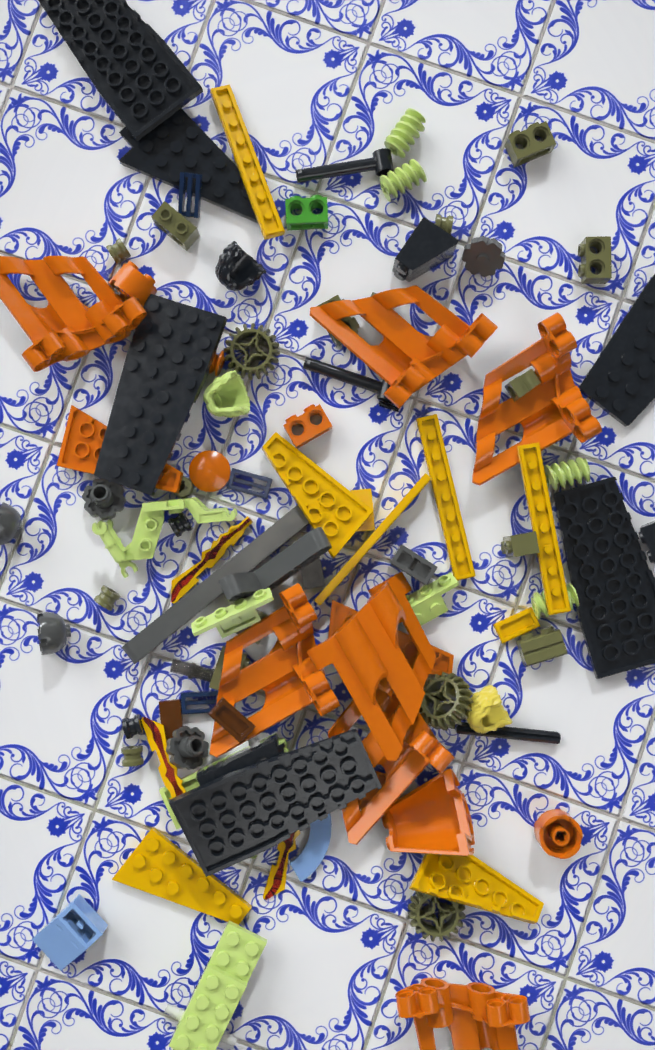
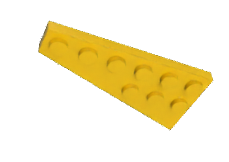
(475, 885)

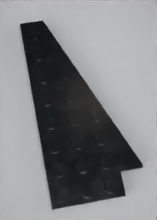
(184, 147)

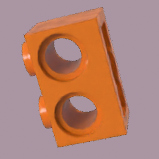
(310, 430)

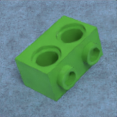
(306, 219)

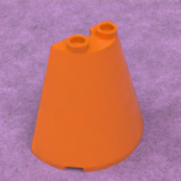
(431, 819)

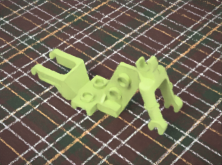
(150, 526)

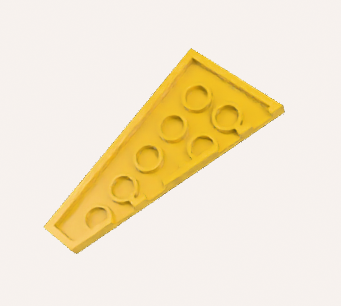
(317, 493)
(170, 873)

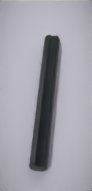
(513, 733)

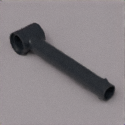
(380, 162)
(348, 377)

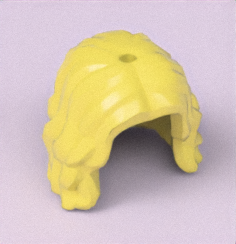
(487, 711)

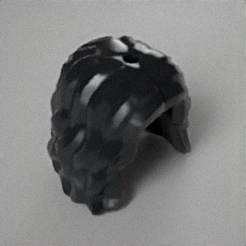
(237, 268)

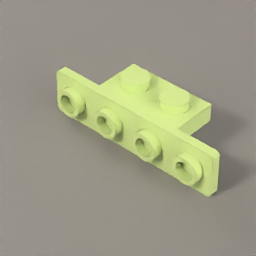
(428, 602)
(234, 617)

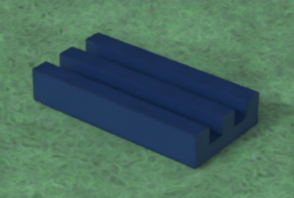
(182, 187)
(232, 479)
(197, 702)

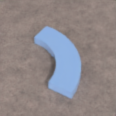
(314, 849)

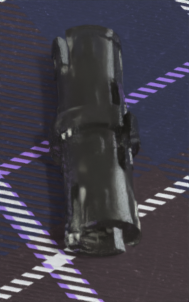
(191, 670)

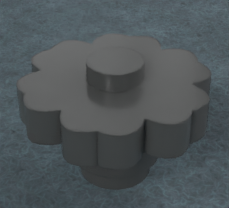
(483, 256)
(103, 499)
(187, 747)

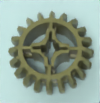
(256, 335)
(445, 714)
(428, 911)

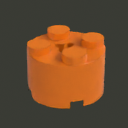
(131, 282)
(570, 836)

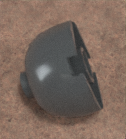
(9, 523)
(52, 632)

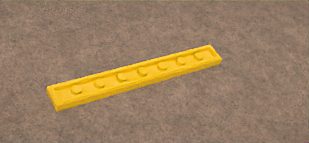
(247, 162)
(445, 497)
(543, 523)
(373, 538)

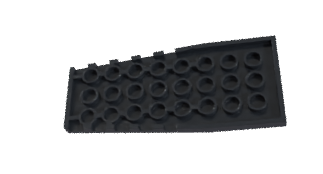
(124, 61)
(625, 370)
(156, 391)
(608, 576)
(272, 799)

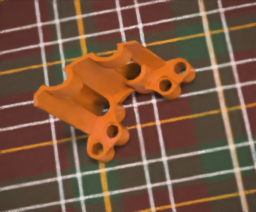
(66, 326)
(405, 356)
(546, 412)
(368, 651)
(283, 674)
(418, 750)
(472, 1012)

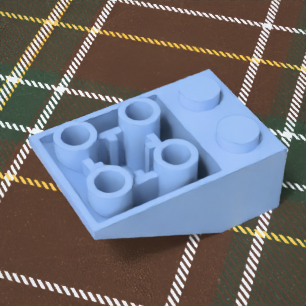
(70, 932)

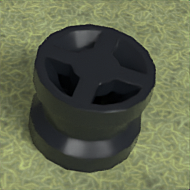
(180, 524)
(133, 726)

